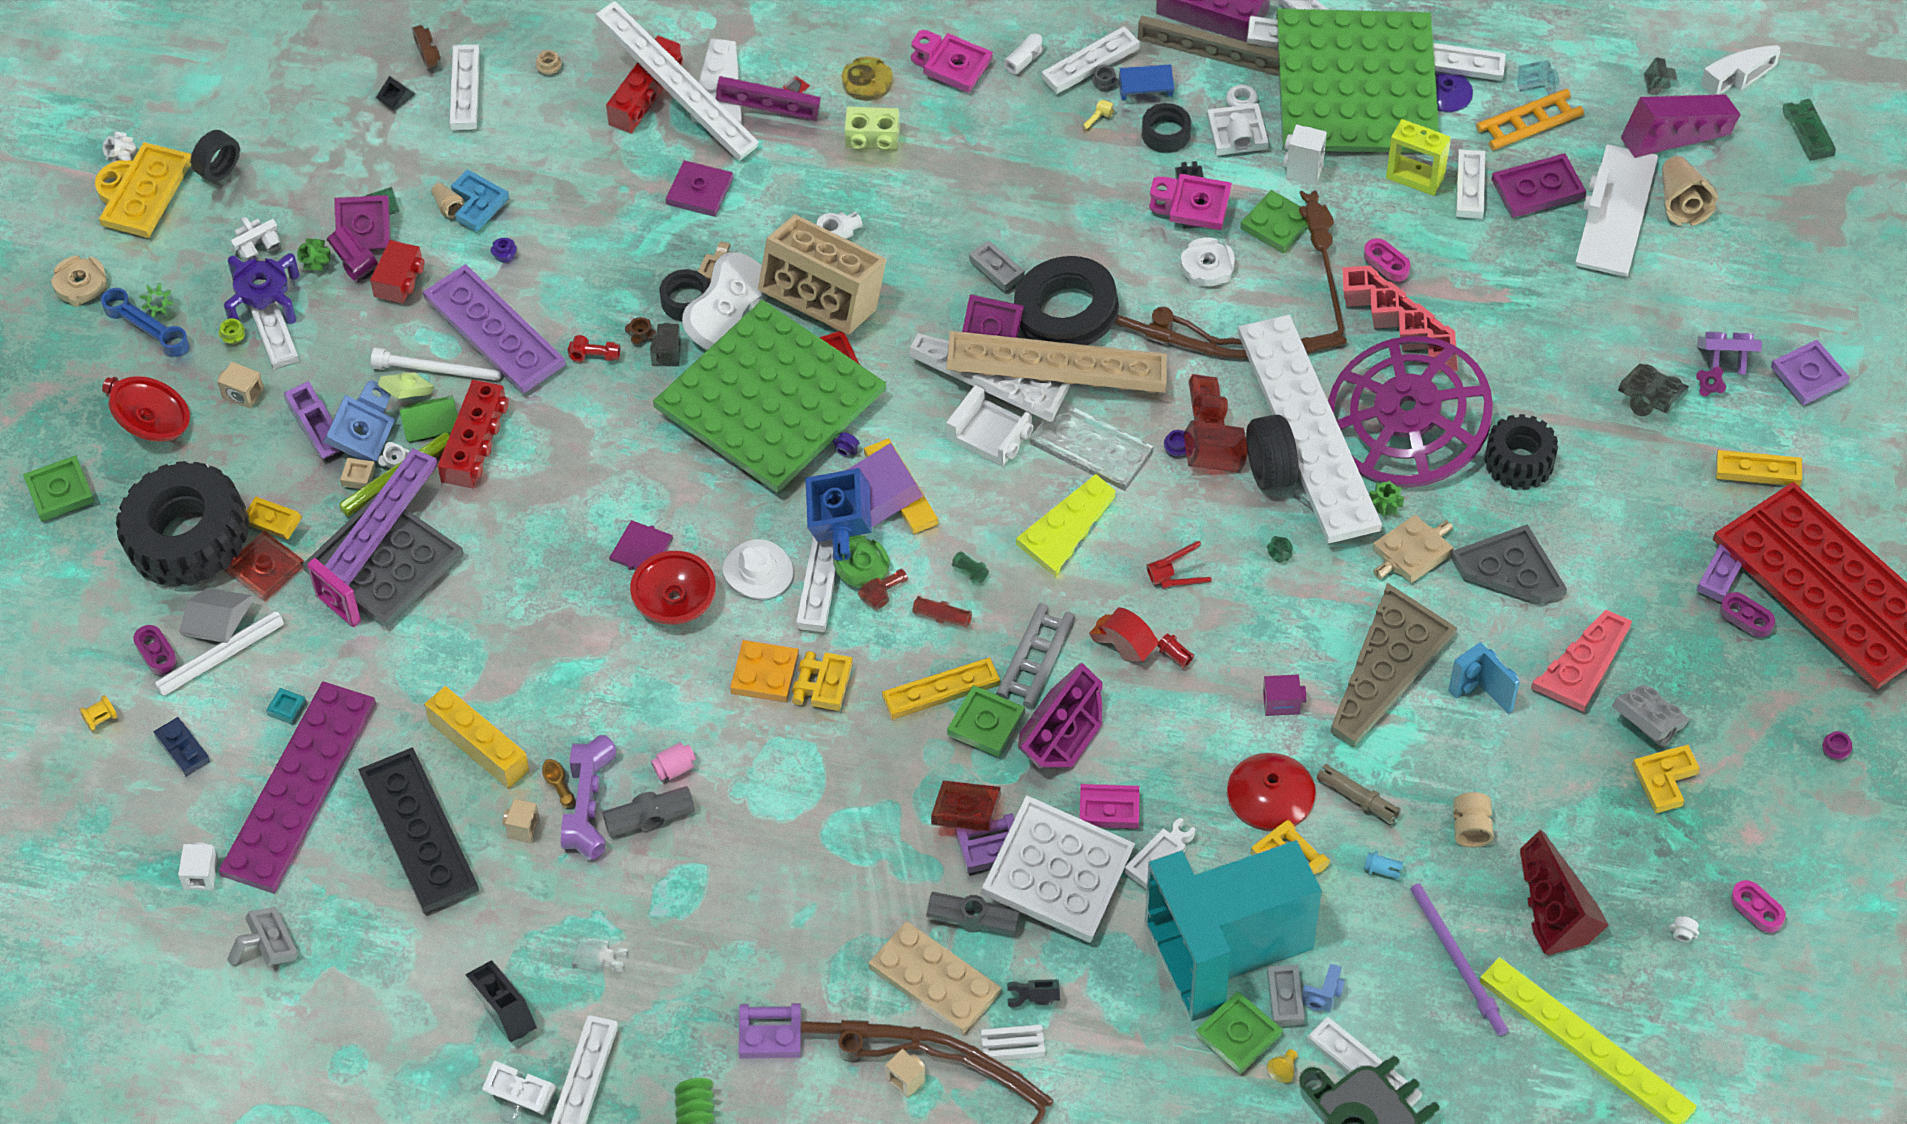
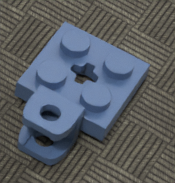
(365, 413)

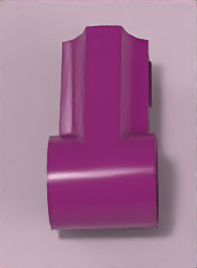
(356, 259)

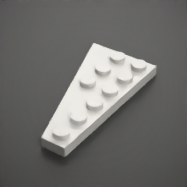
(1034, 396)

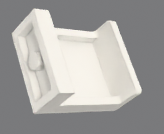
(988, 428)

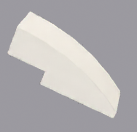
(1739, 69)

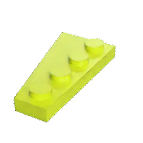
(1060, 530)

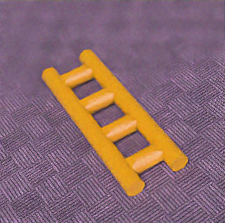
(1524, 131)

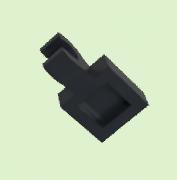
(1038, 991)

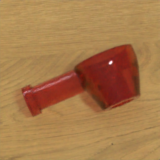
(875, 591)

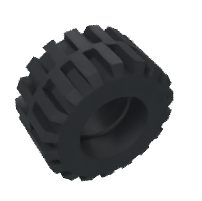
(1521, 434)

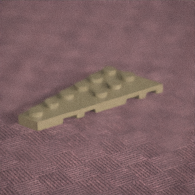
(1393, 655)

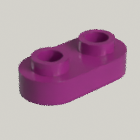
(1748, 614)
(156, 651)

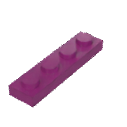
(768, 98)

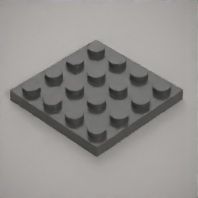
(399, 567)

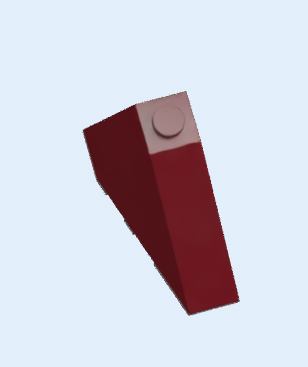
(1560, 903)

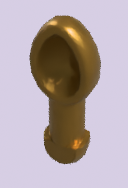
(555, 776)

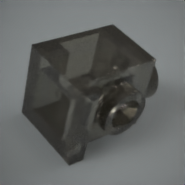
(666, 345)

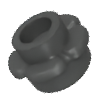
(1104, 77)

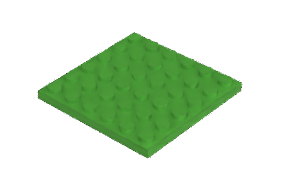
(1356, 75)
(769, 395)

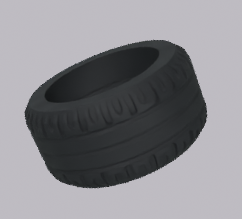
(1272, 452)

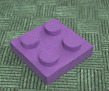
(1810, 372)

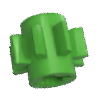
(313, 254)
(153, 306)
(1386, 498)

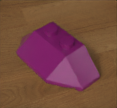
(1064, 721)

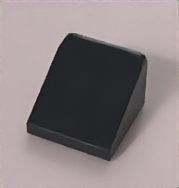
(394, 93)

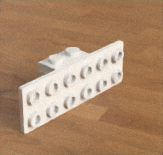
(1615, 210)

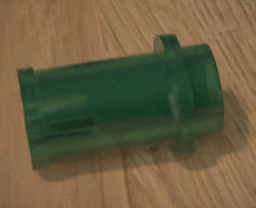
(971, 568)

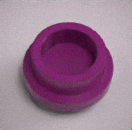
(1837, 745)

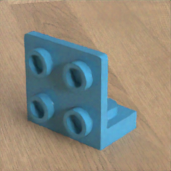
(1483, 668)

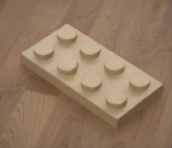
(934, 978)

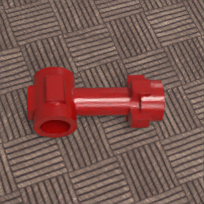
(580, 347)

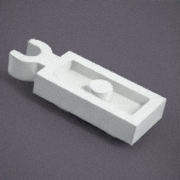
(1160, 846)

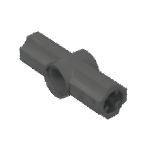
(648, 811)
(955, 911)

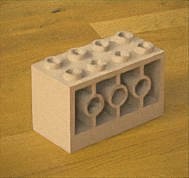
(821, 274)

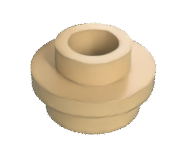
(548, 62)

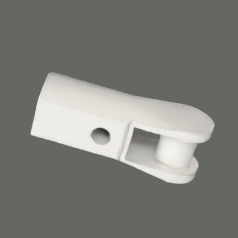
(1024, 54)

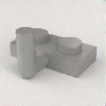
(269, 935)

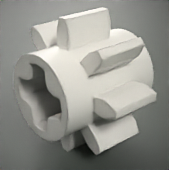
(119, 147)

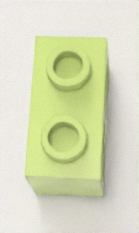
(872, 128)

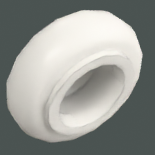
(1241, 91)

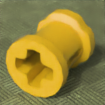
(98, 713)

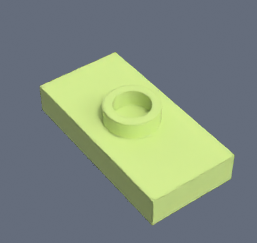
(405, 385)

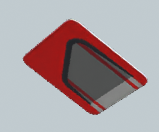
(797, 85)

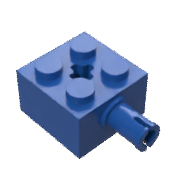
(838, 508)

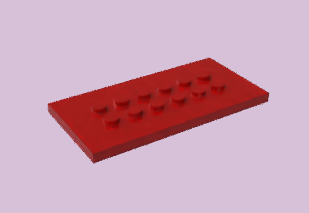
(1825, 580)

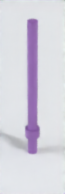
(1487, 1005)

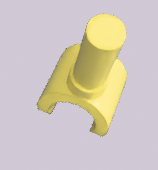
(1103, 108)

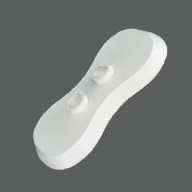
(726, 300)

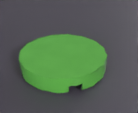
(866, 562)

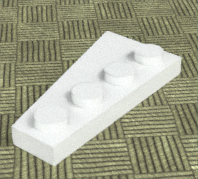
(720, 61)

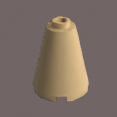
(1686, 193)

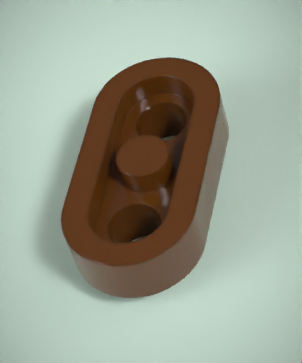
(423, 41)

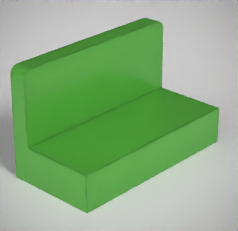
(428, 418)

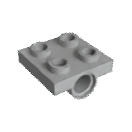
(1651, 714)

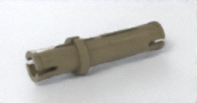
(1367, 799)

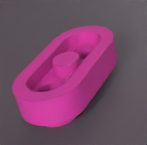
(1388, 260)
(1758, 907)

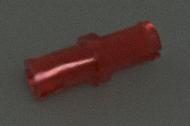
(942, 612)

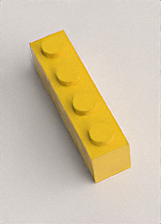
(476, 737)

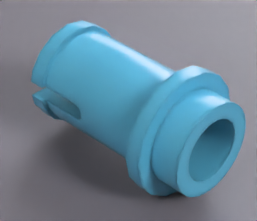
(1380, 865)

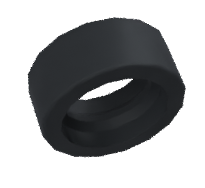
(1162, 142)
(207, 148)
(677, 280)

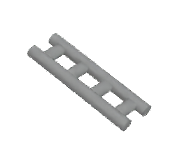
(1041, 670)

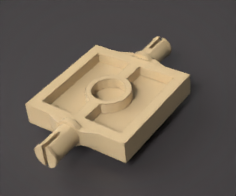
(1412, 549)

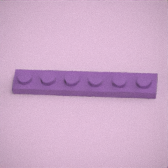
(381, 515)

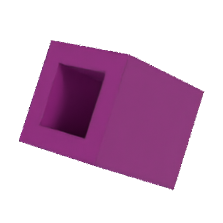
(1283, 695)

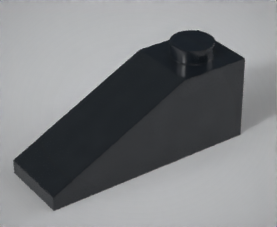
(502, 1001)

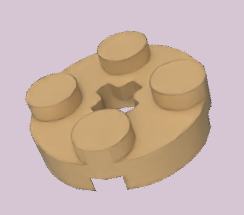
(79, 292)

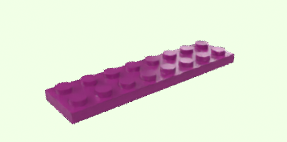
(297, 787)

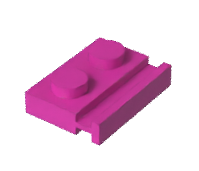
(1110, 805)

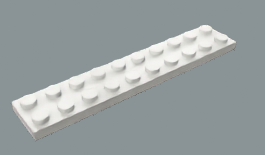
(1323, 455)

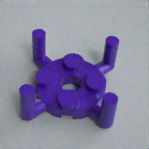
(262, 295)

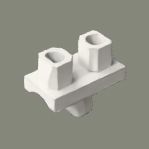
(253, 234)

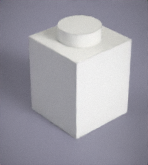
(198, 867)

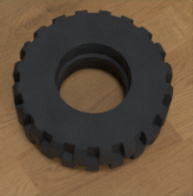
(168, 494)

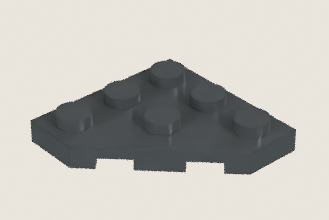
(1511, 564)

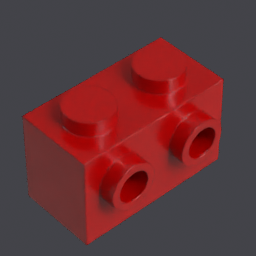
(397, 271)

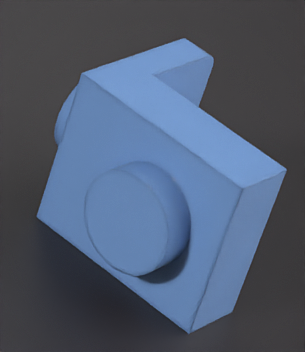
(1323, 998)

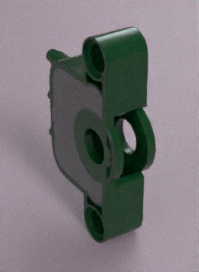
(1363, 1097)

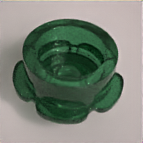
(1280, 549)

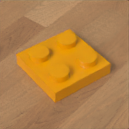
(764, 671)

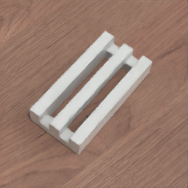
(1011, 1033)

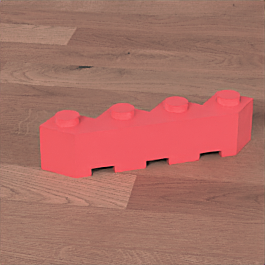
(1394, 309)

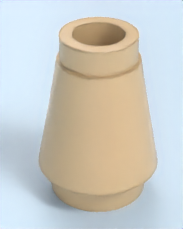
(447, 200)

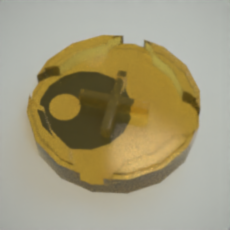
(867, 78)

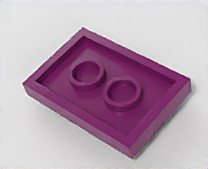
(1538, 185)

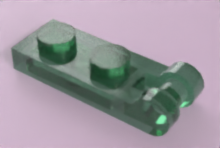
(1809, 129)

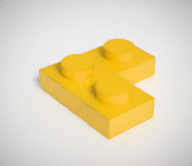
(1660, 771)

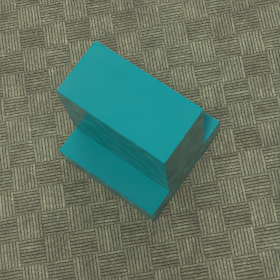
(1229, 919)

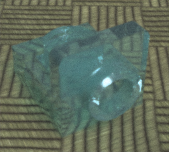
(1537, 76)

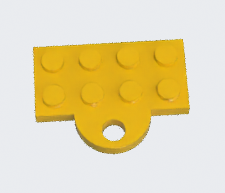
(140, 188)

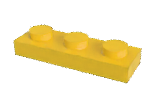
(1758, 467)

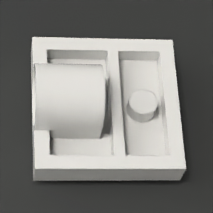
(1237, 129)

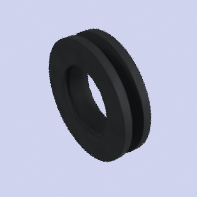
(1063, 274)

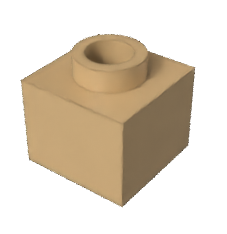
(521, 820)
(905, 1072)

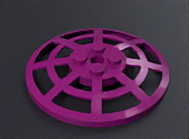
(1417, 420)

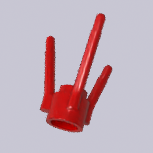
(1162, 569)

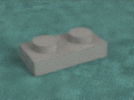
(996, 265)
(1285, 995)

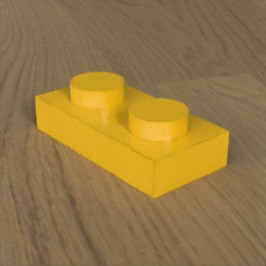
(273, 518)

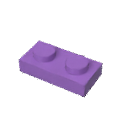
(1719, 575)

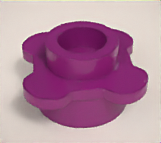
(1717, 386)

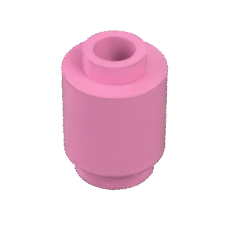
(673, 761)

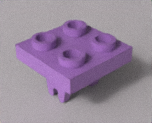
(1719, 341)

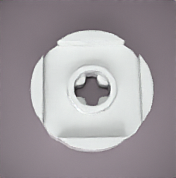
(1207, 275)

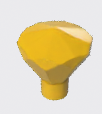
(1282, 1067)

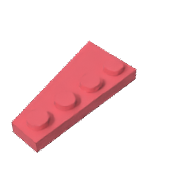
(1585, 662)

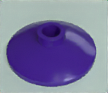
(1452, 92)

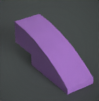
(311, 417)

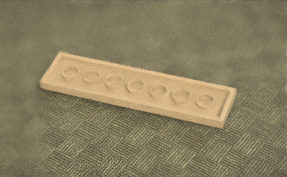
(1057, 362)

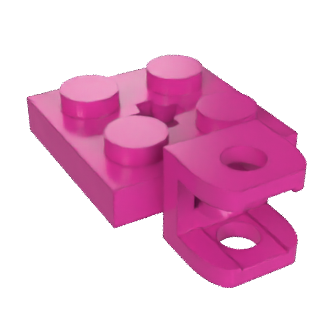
(941, 54)
(1181, 200)

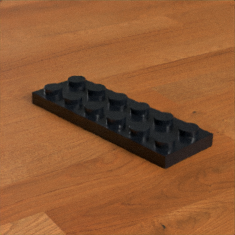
(418, 830)

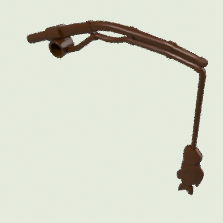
(1160, 329)
(851, 1049)

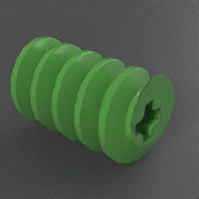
(694, 1101)

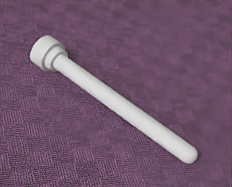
(382, 359)

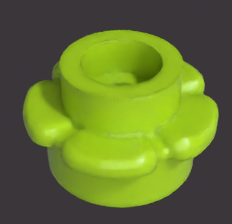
(231, 331)

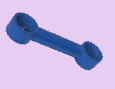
(145, 322)

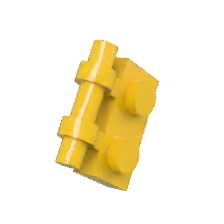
(830, 683)

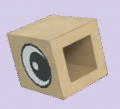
(240, 384)

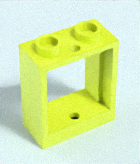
(1412, 172)

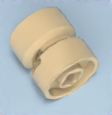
(1472, 819)

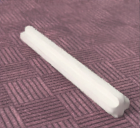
(219, 653)

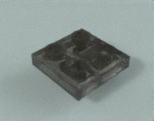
(1661, 390)

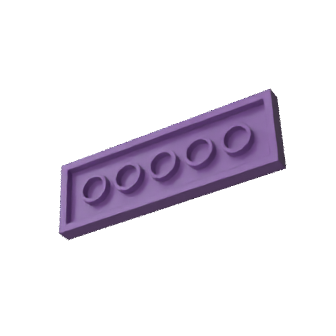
(494, 328)

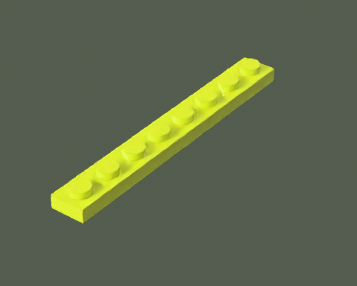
(1587, 1043)

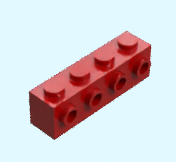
(638, 92)
(473, 434)

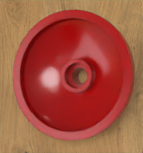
(148, 409)
(670, 576)
(1266, 803)

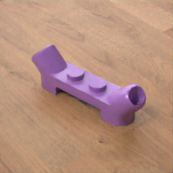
(576, 828)

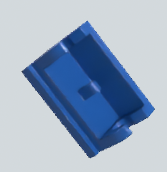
(1146, 80)

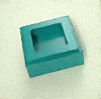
(286, 706)

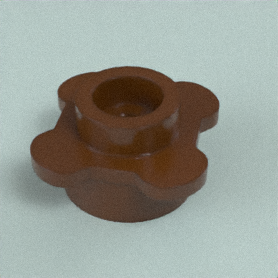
(639, 324)

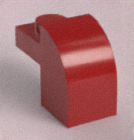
(1127, 633)

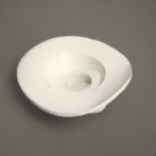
(758, 569)

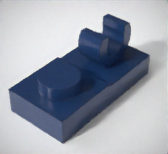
(181, 746)

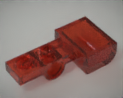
(1207, 438)

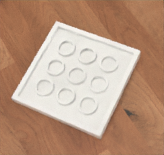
(1057, 869)

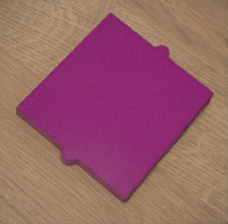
(639, 544)

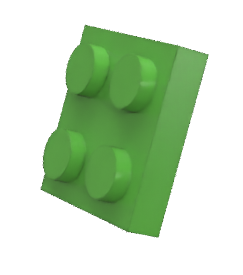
(1275, 221)
(58, 488)
(986, 721)
(1239, 1032)

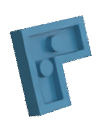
(482, 199)

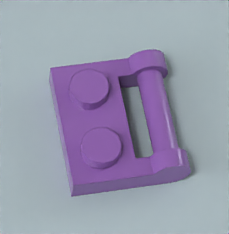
(982, 852)
(770, 1040)

